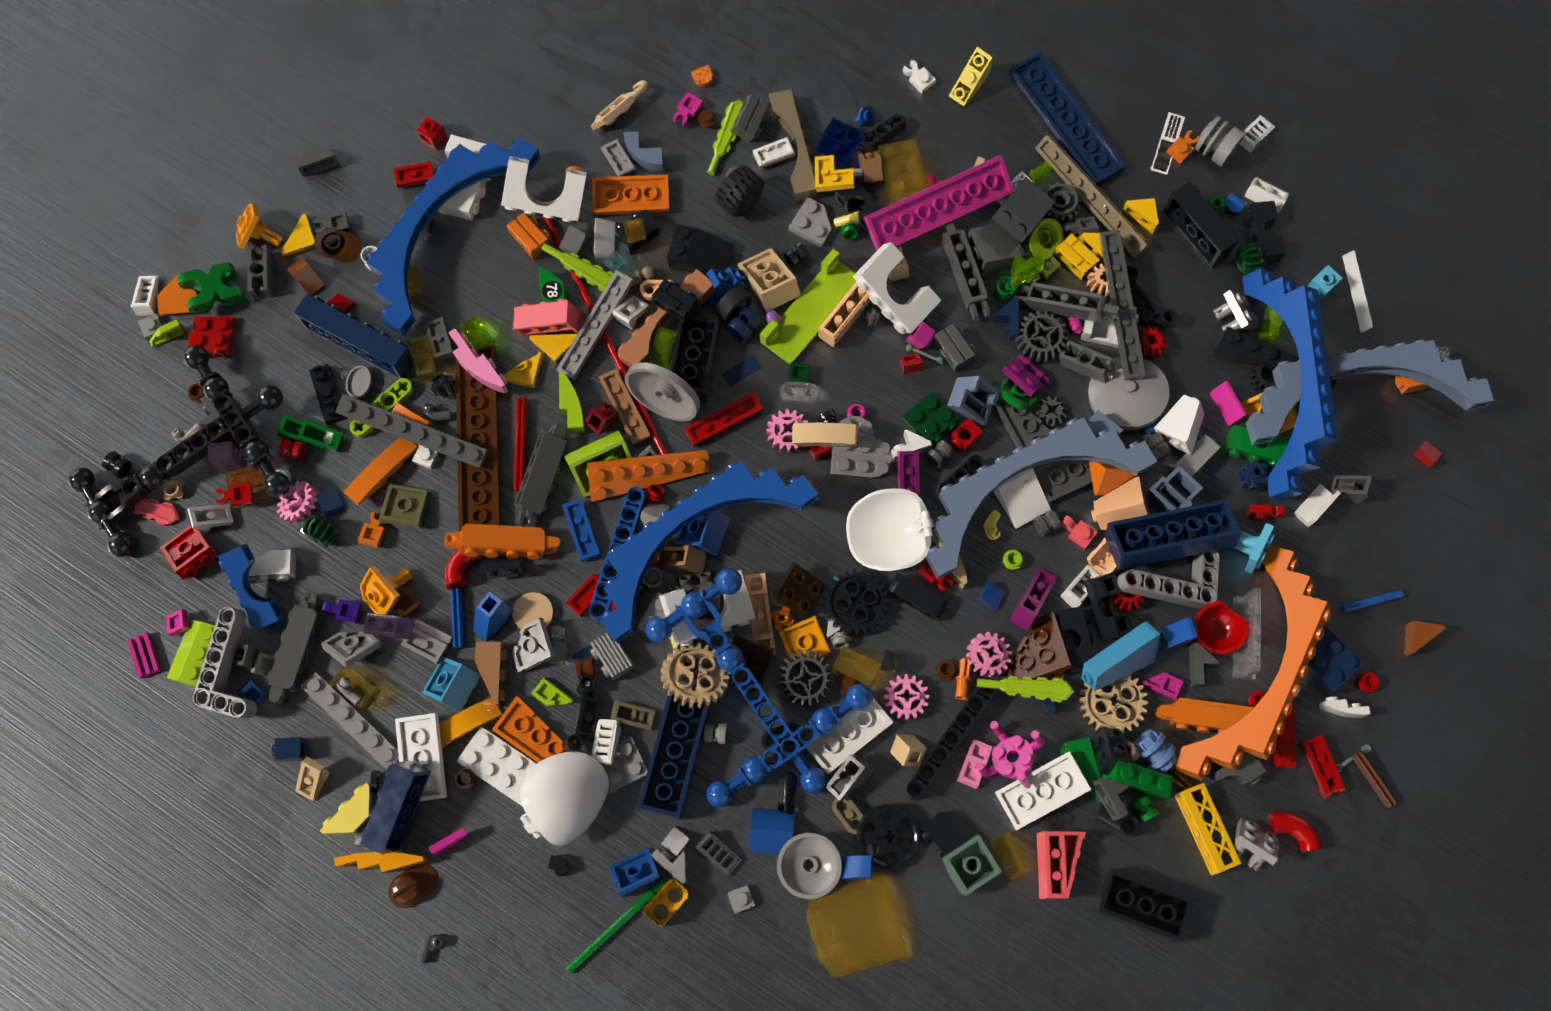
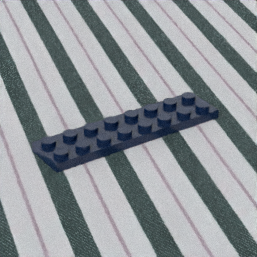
(1067, 118)

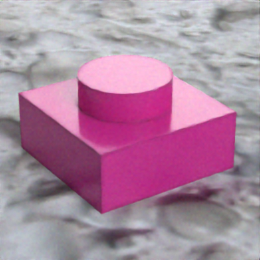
(177, 622)

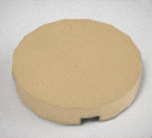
(530, 607)

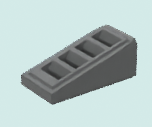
(730, 853)

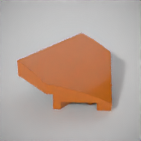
(174, 298)

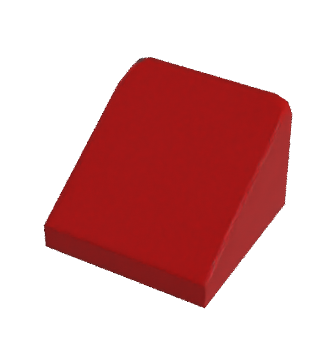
(341, 302)
(820, 452)
(1427, 454)

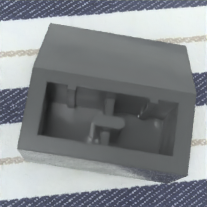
(694, 582)

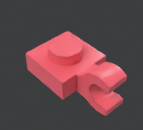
(1080, 533)

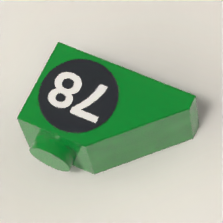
(551, 287)

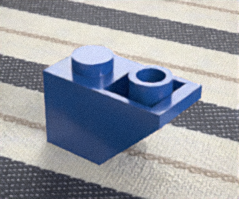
(490, 616)
(1178, 634)

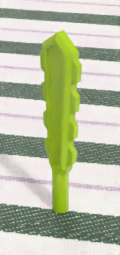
(724, 135)
(593, 274)
(1041, 688)

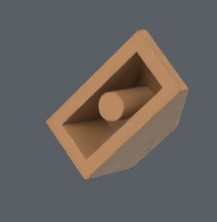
(871, 166)
(683, 559)

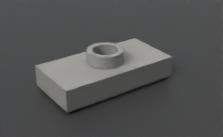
(618, 158)

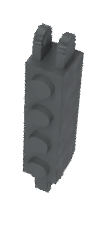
(965, 270)
(1068, 302)
(540, 475)
(294, 649)

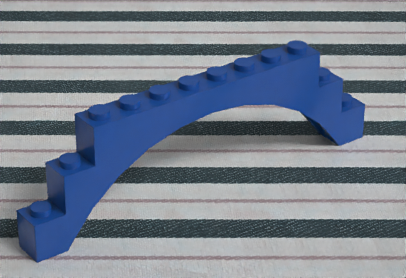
(394, 254)
(1316, 416)
(728, 489)

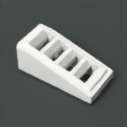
(1248, 143)
(148, 306)
(1073, 596)
(610, 729)

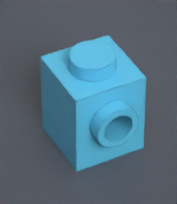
(1325, 281)

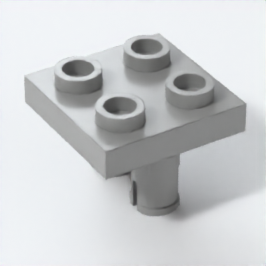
(1238, 305)
(1261, 843)

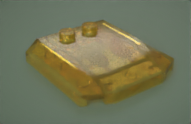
(855, 926)

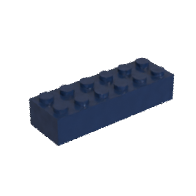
(354, 336)
(1172, 534)
(673, 758)

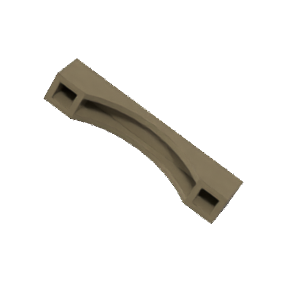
(784, 112)

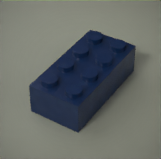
(395, 807)

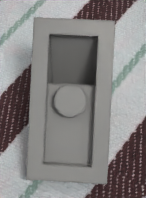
(677, 868)

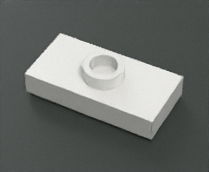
(773, 153)

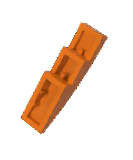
(379, 470)

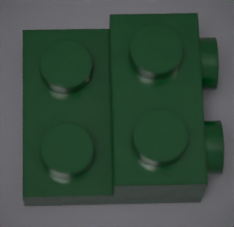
(931, 418)

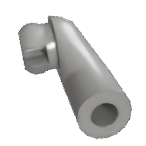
(181, 435)

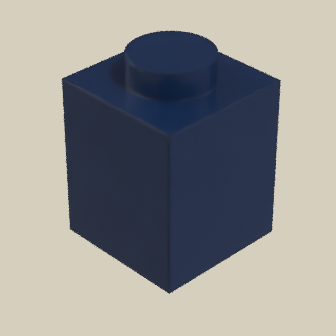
(289, 749)

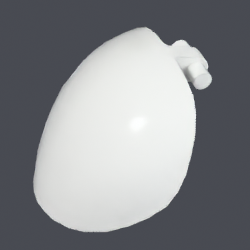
(889, 530)
(563, 796)

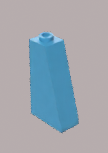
(1122, 658)

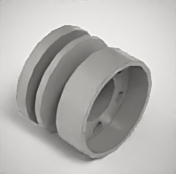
(1219, 141)

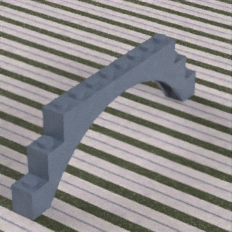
(1413, 361)
(1069, 443)

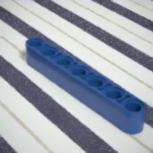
(623, 525)

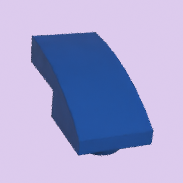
(727, 279)
(856, 868)

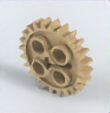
(675, 671)
(1109, 717)

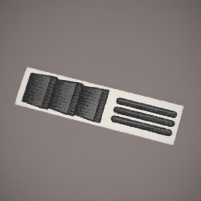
(1169, 136)

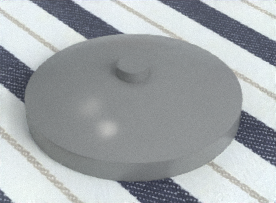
(662, 391)
(1130, 402)

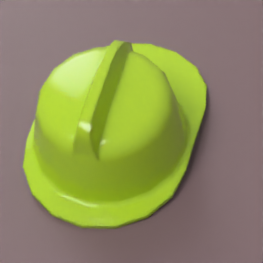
(1045, 238)

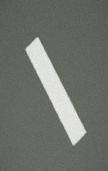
(1357, 291)

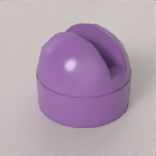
(771, 315)

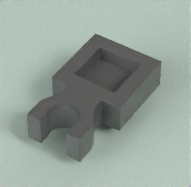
(336, 220)

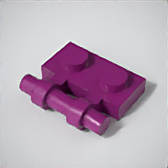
(1026, 380)

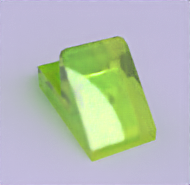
(1024, 270)
(475, 332)

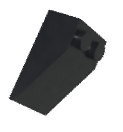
(698, 250)

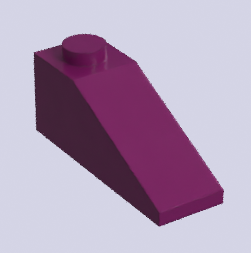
(1033, 599)

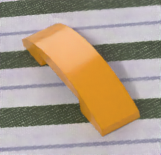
(468, 720)

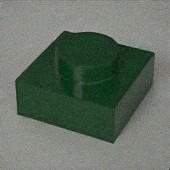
(798, 372)

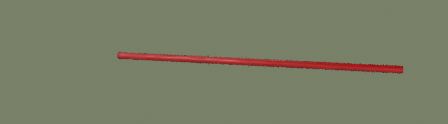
(609, 344)

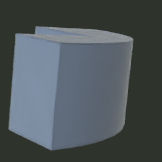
(646, 158)

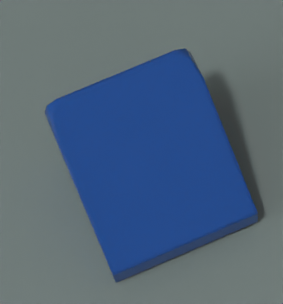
(329, 501)
(991, 595)
(251, 691)

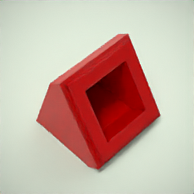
(911, 363)

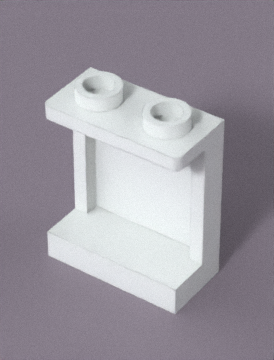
(1102, 333)

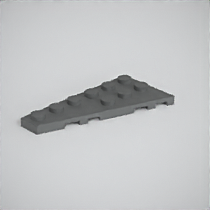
(1055, 478)

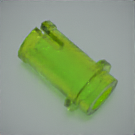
(1040, 171)

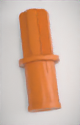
(963, 679)

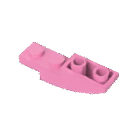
(476, 365)

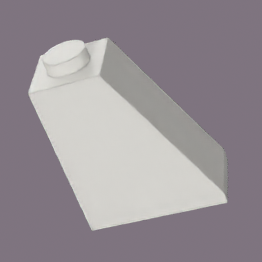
(1182, 424)

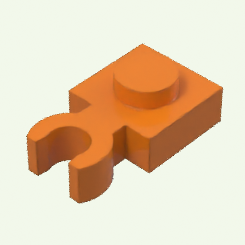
(1182, 147)
(372, 533)

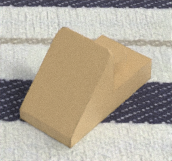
(311, 778)

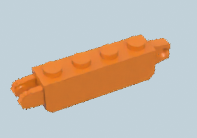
(502, 541)
(1201, 714)

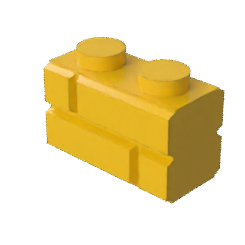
(1077, 256)

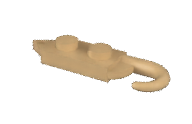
(619, 106)

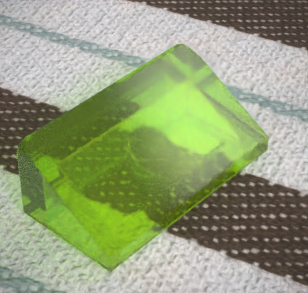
(1270, 325)

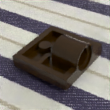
(798, 591)

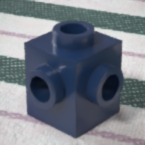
(1253, 475)

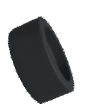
(732, 303)

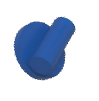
(865, 116)
(1235, 203)

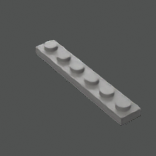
(595, 325)
(350, 720)

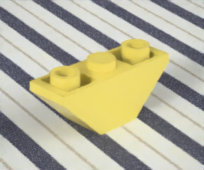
(972, 76)
(352, 814)

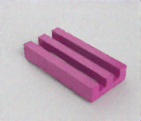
(138, 639)

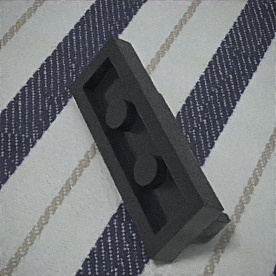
(326, 392)

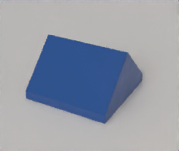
(770, 831)
(635, 872)

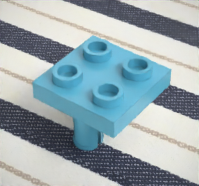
(1255, 547)

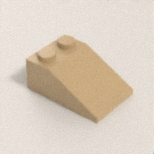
(770, 279)

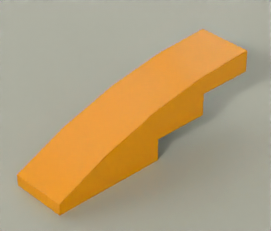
(388, 862)

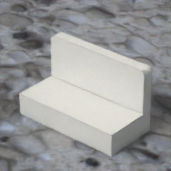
(1315, 505)

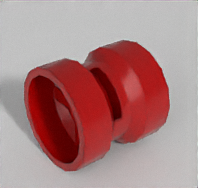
(292, 450)

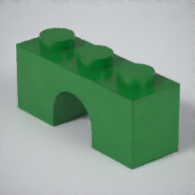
(1239, 446)
(1145, 780)

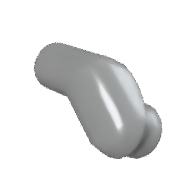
(345, 688)

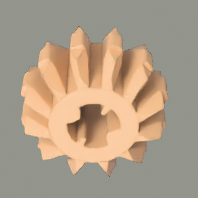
(1095, 282)

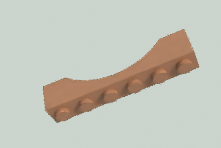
(639, 346)

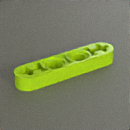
(379, 402)

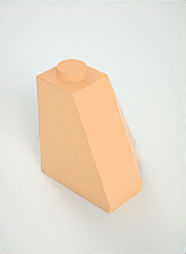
(1121, 504)

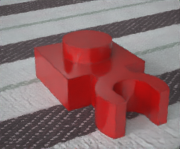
(238, 495)
(1261, 512)
(926, 571)

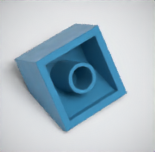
(451, 684)

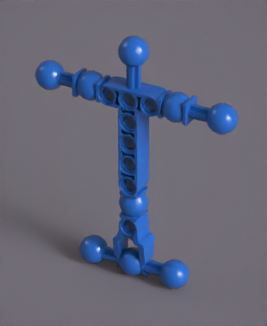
(731, 659)

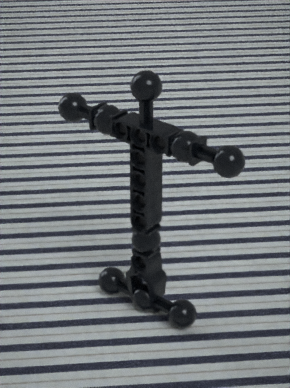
(153, 476)

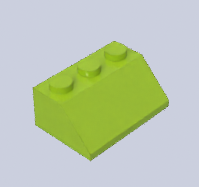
(607, 448)
(191, 653)

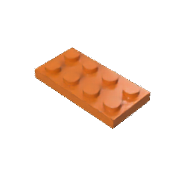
(630, 194)

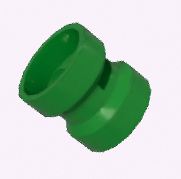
(1004, 284)
(1144, 808)

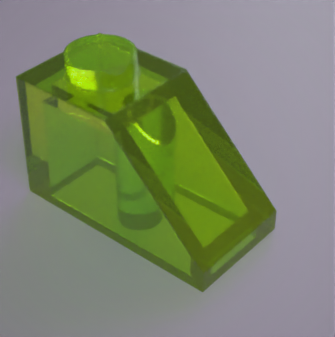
(663, 347)

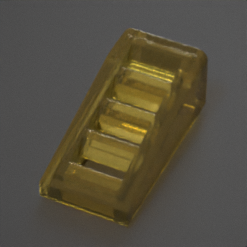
(634, 230)

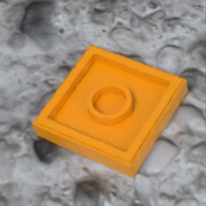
(804, 636)

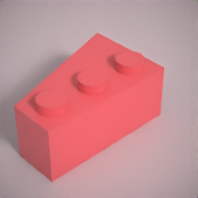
(548, 317)
(1057, 862)

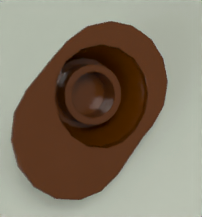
(337, 245)
(413, 886)

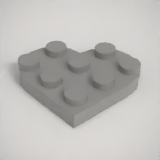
(866, 459)

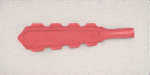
(152, 509)

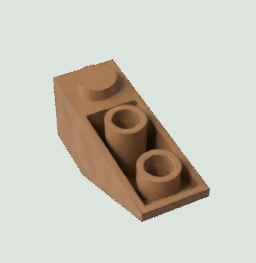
(489, 661)

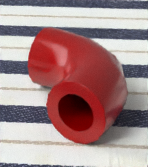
(456, 569)
(1296, 826)

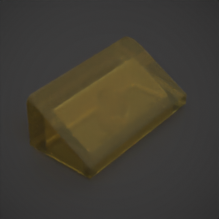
(1010, 855)

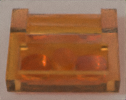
(248, 475)

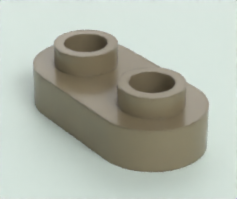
(848, 815)

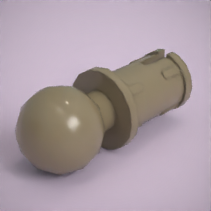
(647, 273)

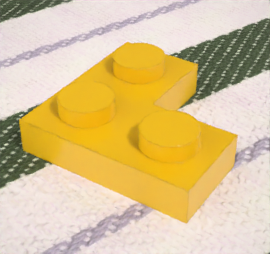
(830, 179)

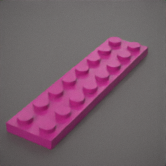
(940, 203)

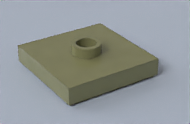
(404, 506)

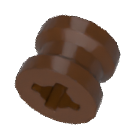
(585, 667)

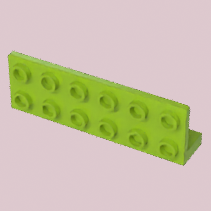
(809, 311)

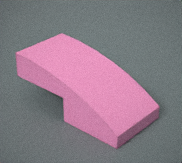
(977, 753)

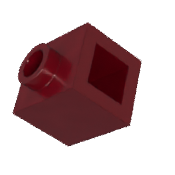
(601, 418)

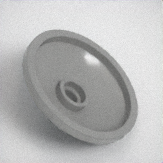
(801, 880)

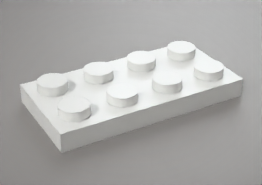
(849, 737)
(421, 743)
(496, 763)
(1051, 788)

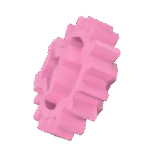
(783, 422)
(297, 502)
(980, 656)
(906, 688)

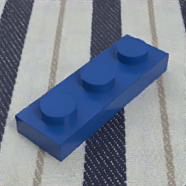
(581, 530)

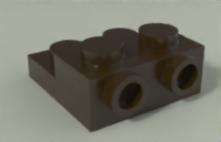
(756, 658)

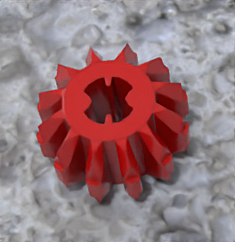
(1158, 342)
(1129, 603)

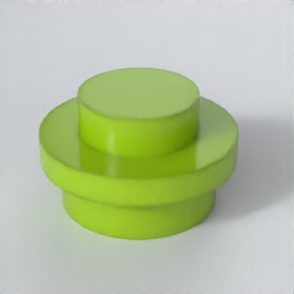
(1013, 559)

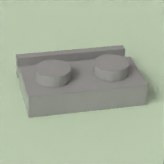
(428, 641)

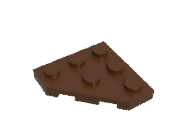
(1041, 651)

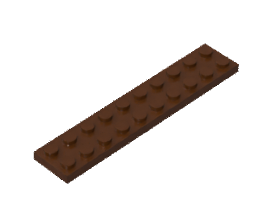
(478, 425)

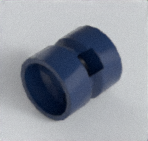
(744, 324)

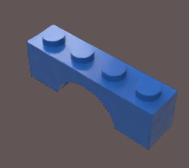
(237, 565)

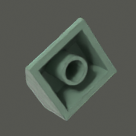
(971, 865)

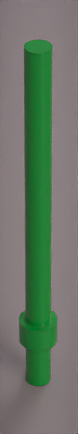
(647, 896)

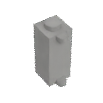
(1202, 452)

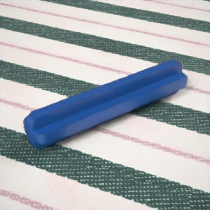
(457, 618)

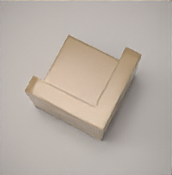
(908, 750)

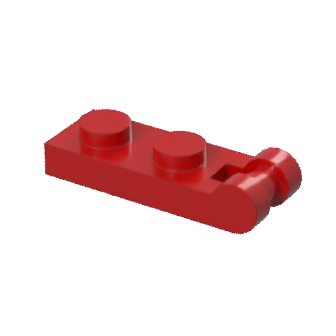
(1323, 766)

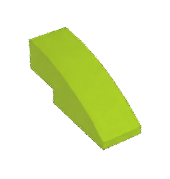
(570, 406)

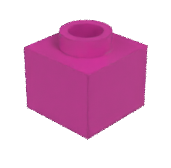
(921, 336)

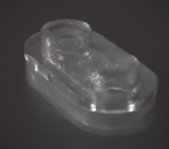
(799, 392)

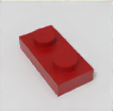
(413, 174)

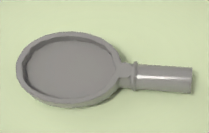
(358, 382)

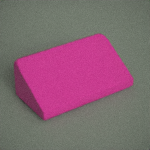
(1228, 403)

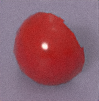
(1220, 628)

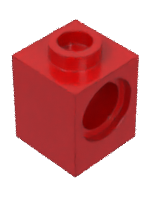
(431, 133)
(969, 428)

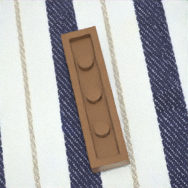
(625, 406)

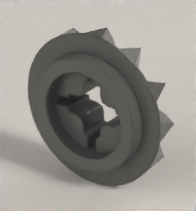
(1051, 419)

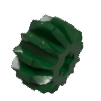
(1249, 258)
(319, 531)

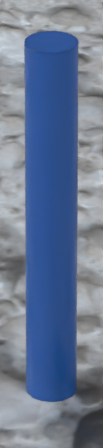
(1372, 601)

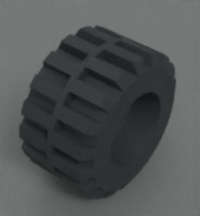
(739, 191)

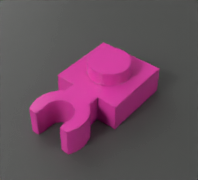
(688, 107)

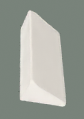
(1262, 191)
(604, 238)

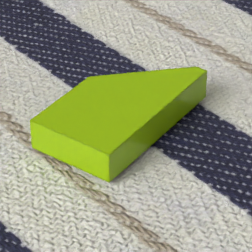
(167, 332)
(550, 694)

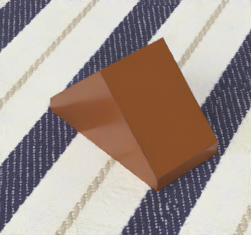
(306, 277)
(1419, 634)

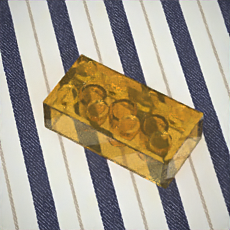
(902, 169)

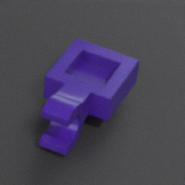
(345, 611)

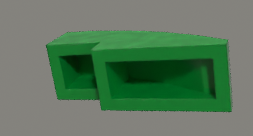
(309, 433)

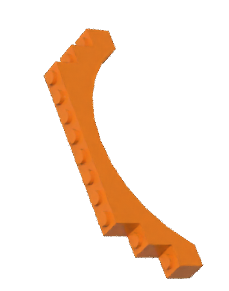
(1261, 726)

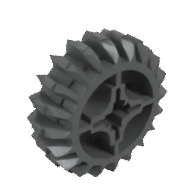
(1053, 327)
(807, 688)

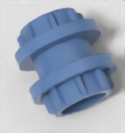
(1155, 752)

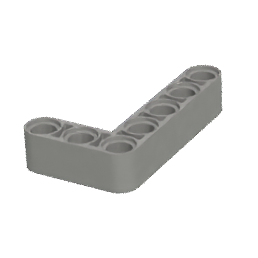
(1176, 587)
(222, 667)

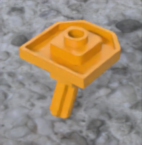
(251, 226)
(382, 592)

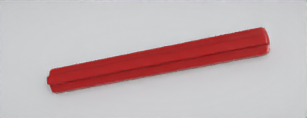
(520, 441)

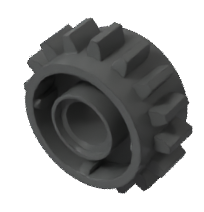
(1068, 197)

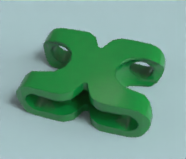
(211, 287)

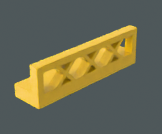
(1201, 833)

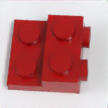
(214, 334)
(188, 552)

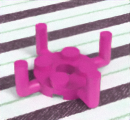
(1008, 747)

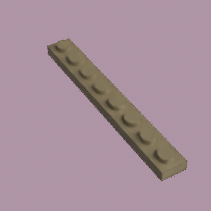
(1091, 195)

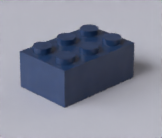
(1332, 663)

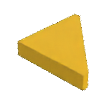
(300, 239)
(553, 345)
(525, 372)

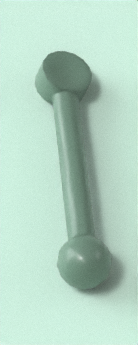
(939, 360)
(1365, 748)

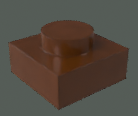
(407, 604)
(844, 683)

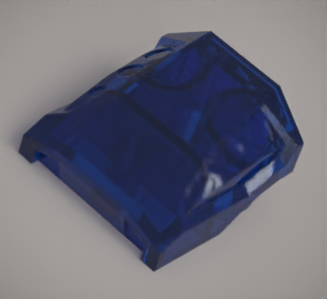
(840, 141)

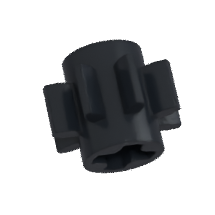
(443, 385)

